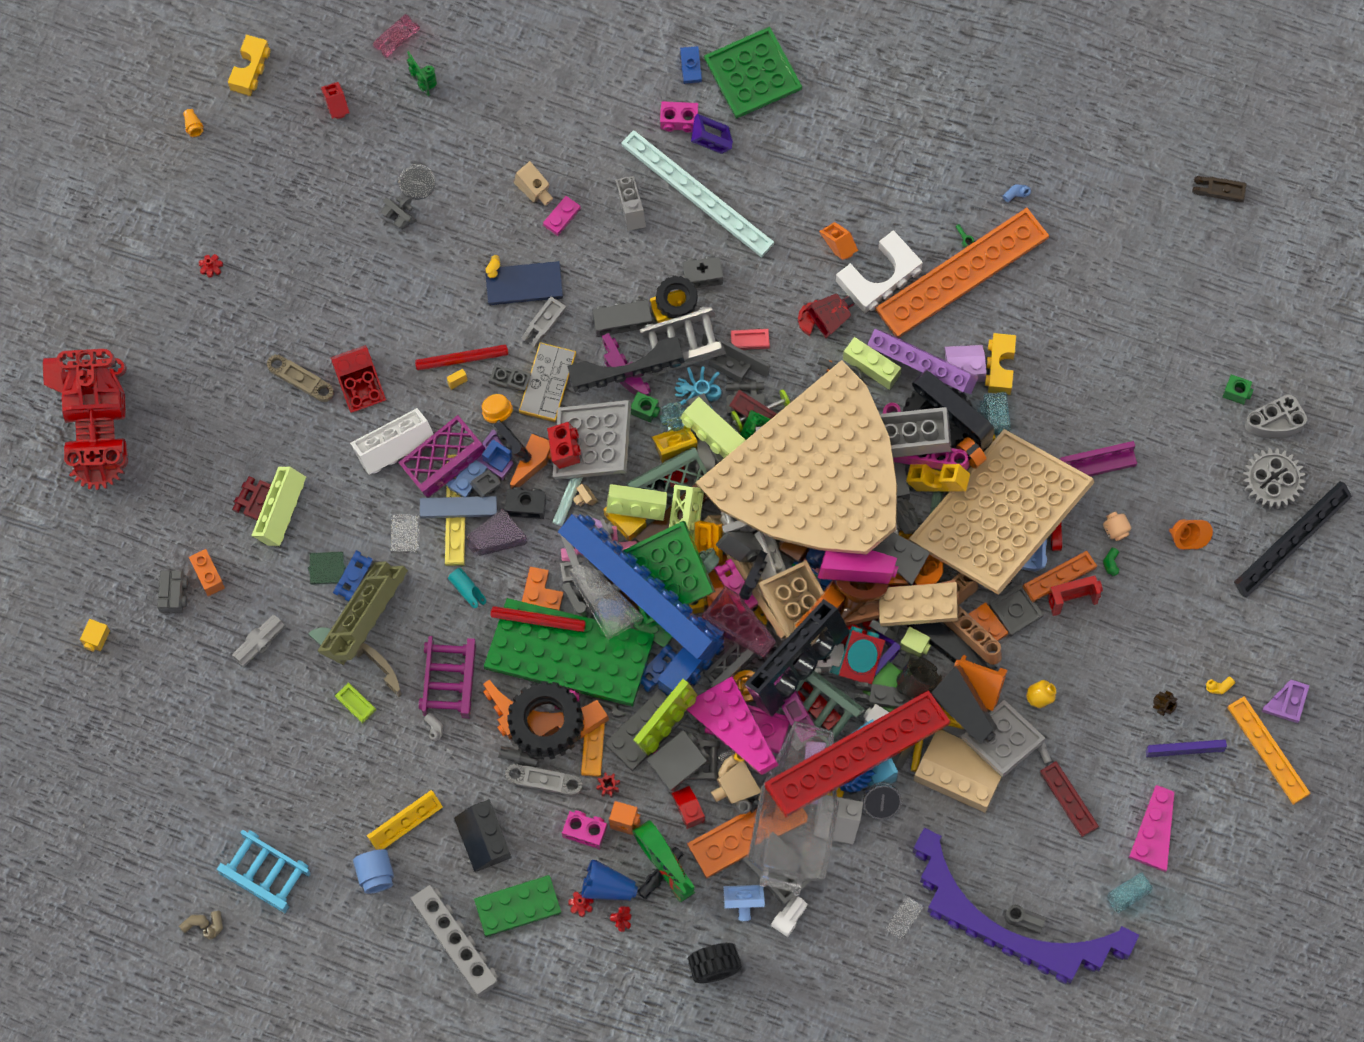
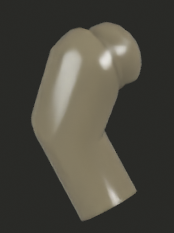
(194, 920)

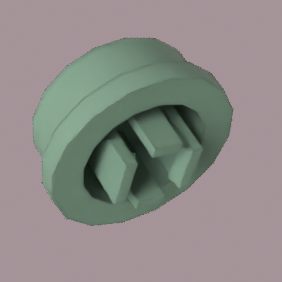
(709, 559)

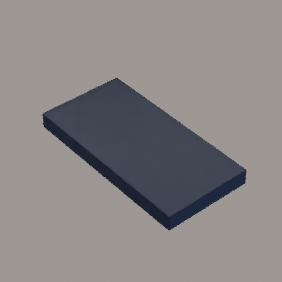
(525, 283)

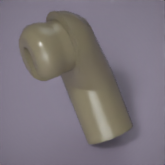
(216, 926)

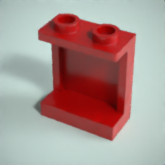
(1072, 590)

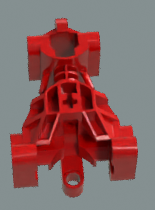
(93, 402)

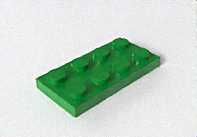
(517, 906)

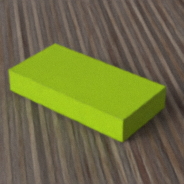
(355, 703)

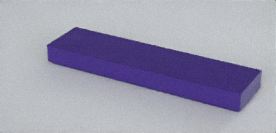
(1186, 748)

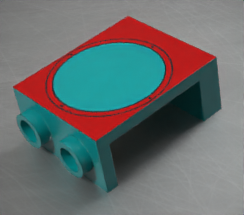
(860, 656)

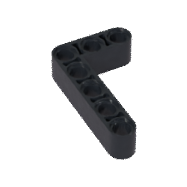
(959, 411)

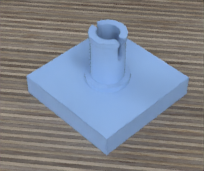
(743, 898)

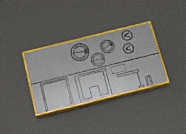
(547, 382)

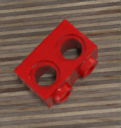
(560, 446)

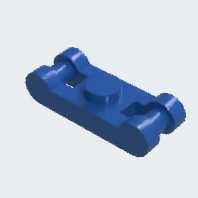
(352, 576)
(657, 667)

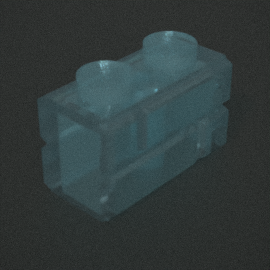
(996, 411)
(1129, 892)

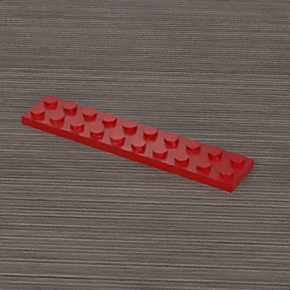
(856, 753)

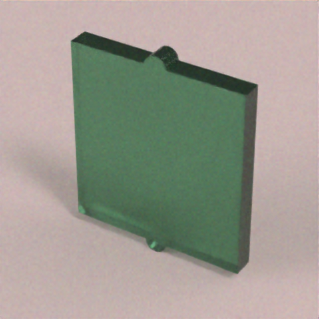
(326, 567)

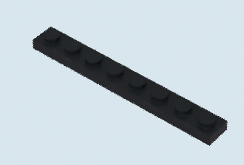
(1293, 539)

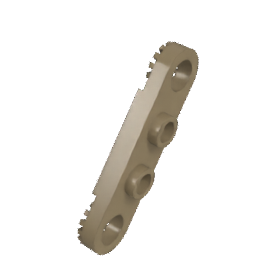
(300, 378)

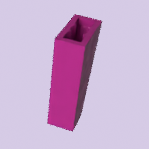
(869, 567)

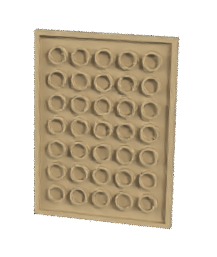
(1004, 512)

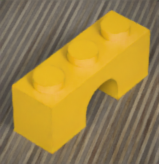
(245, 79)
(1001, 347)
(950, 478)

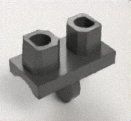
(404, 217)

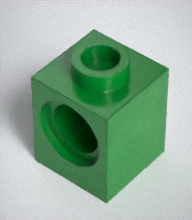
(1234, 382)
(641, 400)

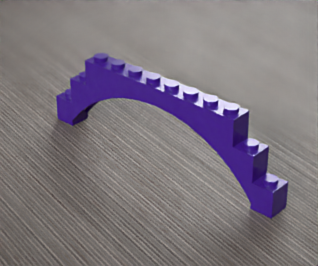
(1053, 958)

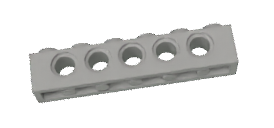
(480, 984)

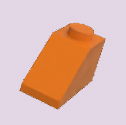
(839, 240)

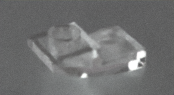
(904, 917)

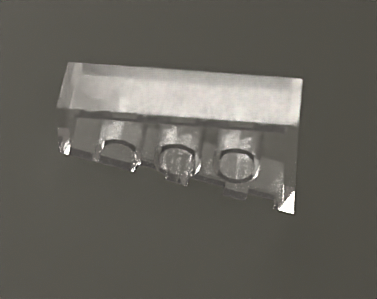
(604, 600)

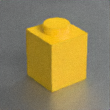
(94, 635)

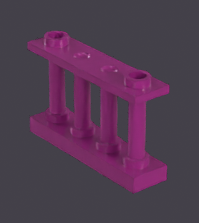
(464, 687)

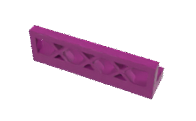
(1103, 459)

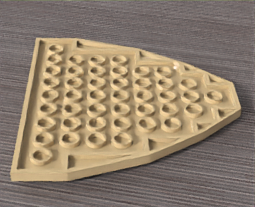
(814, 471)

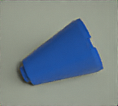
(607, 883)

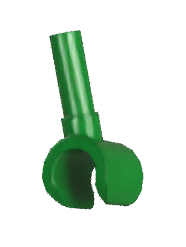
(964, 236)

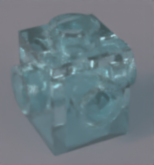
(671, 416)

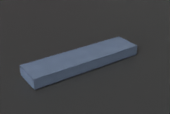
(458, 507)

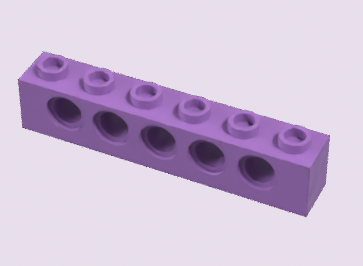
(922, 360)

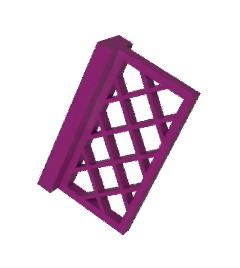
(454, 465)

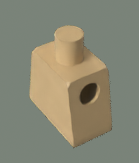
(533, 184)

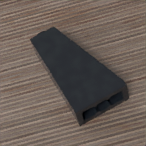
(963, 703)

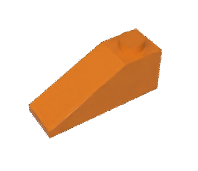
(540, 452)

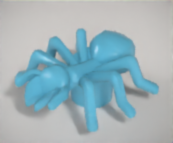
(711, 390)

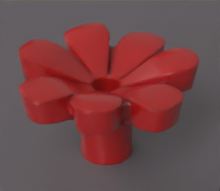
(210, 265)
(579, 906)
(621, 918)

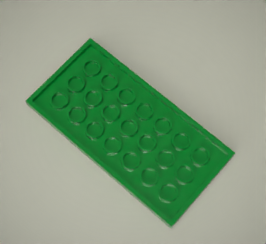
(569, 657)

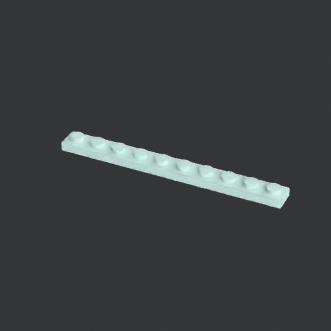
(697, 193)

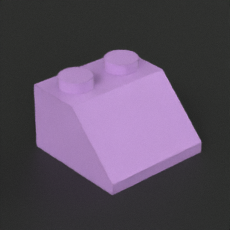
(968, 358)

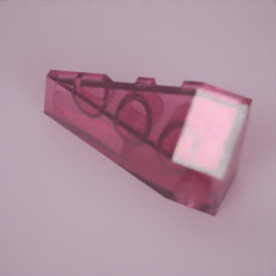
(739, 622)

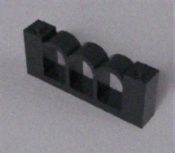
(822, 621)

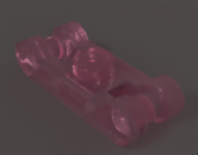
(396, 35)

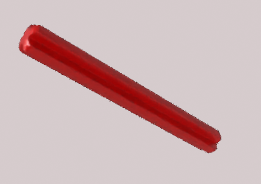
(461, 357)
(538, 618)

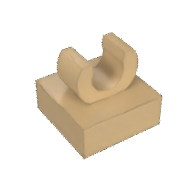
(585, 496)

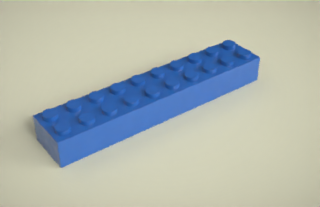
(641, 586)

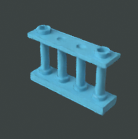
(246, 880)

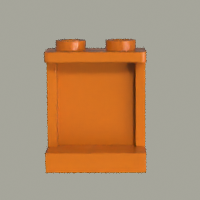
(986, 681)

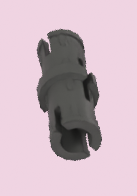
(517, 756)

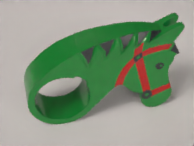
(665, 861)

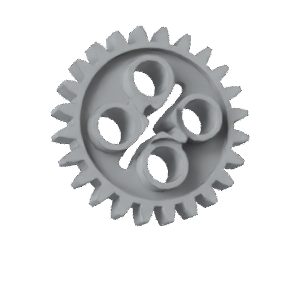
(1262, 465)

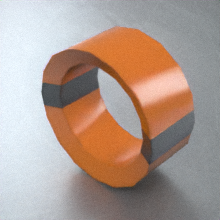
(974, 452)

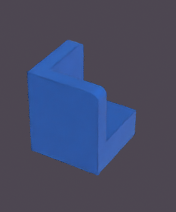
(497, 456)

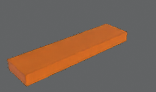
(1059, 575)

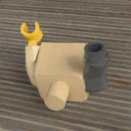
(735, 784)

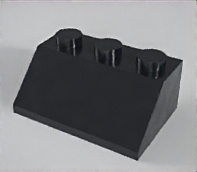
(482, 836)

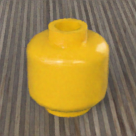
(1041, 694)

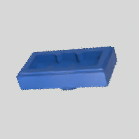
(690, 65)

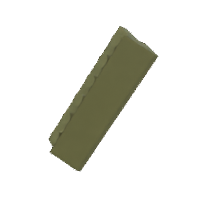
(362, 611)

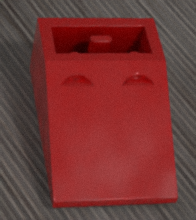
(358, 378)

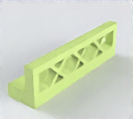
(690, 506)

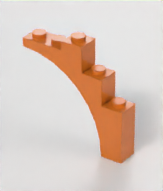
(543, 722)

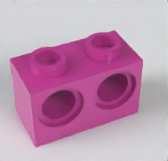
(679, 111)
(582, 834)

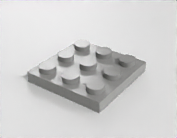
(1013, 740)

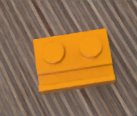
(707, 536)

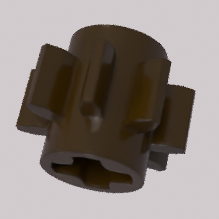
(1165, 703)

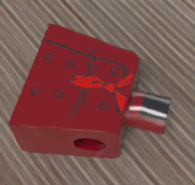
(830, 313)

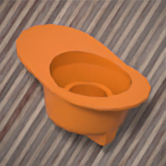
(1191, 533)
(930, 572)

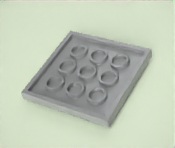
(602, 438)

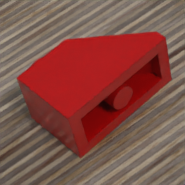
(335, 100)
(688, 807)

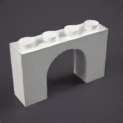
(869, 294)

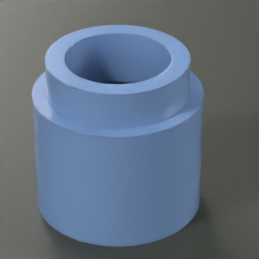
(374, 871)

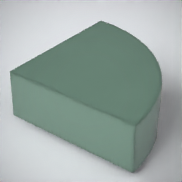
(319, 634)

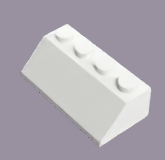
(392, 441)

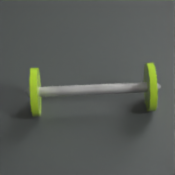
(784, 400)

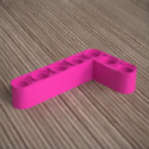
(929, 459)

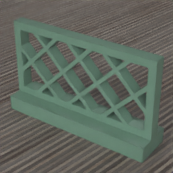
(667, 468)

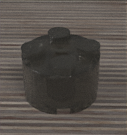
(917, 677)

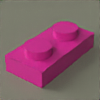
(561, 215)

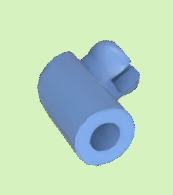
(1016, 191)

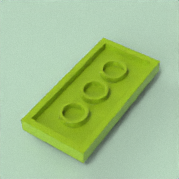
(665, 717)

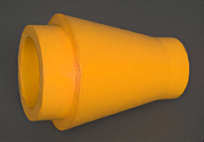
(192, 123)

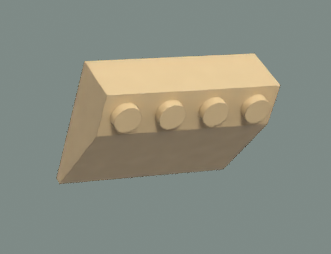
(791, 595)
(957, 771)

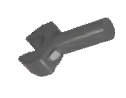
(611, 705)

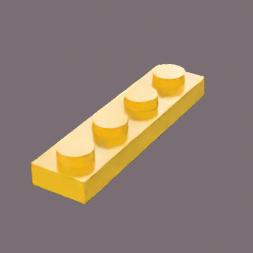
(405, 821)

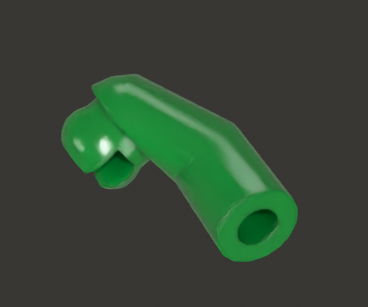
(1109, 562)

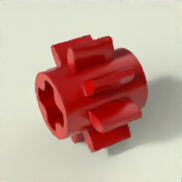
(605, 780)

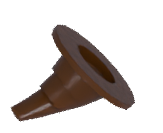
(858, 594)

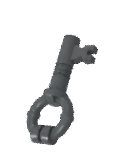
(825, 365)

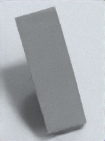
(1282, 423)

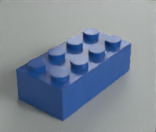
(686, 667)

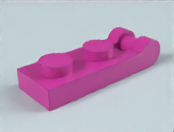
(733, 581)

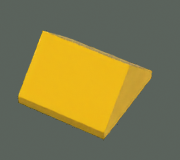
(674, 442)

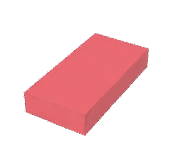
(750, 339)

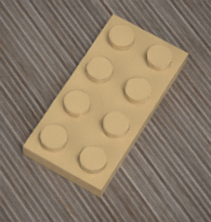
(919, 604)

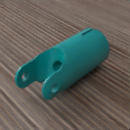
(466, 587)

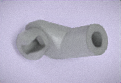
(436, 727)

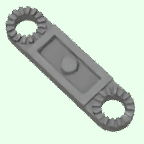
(543, 780)

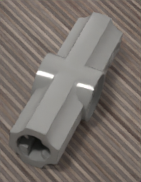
(258, 640)

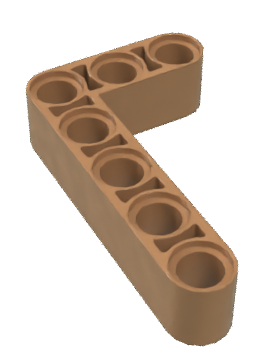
(976, 631)

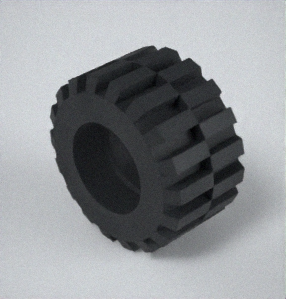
(714, 963)

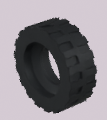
(676, 283)

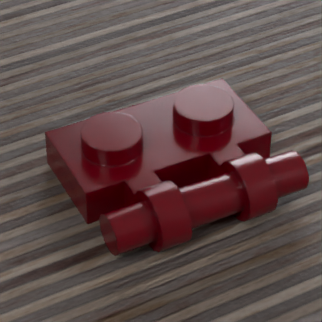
(254, 505)

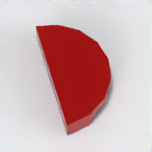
(805, 321)

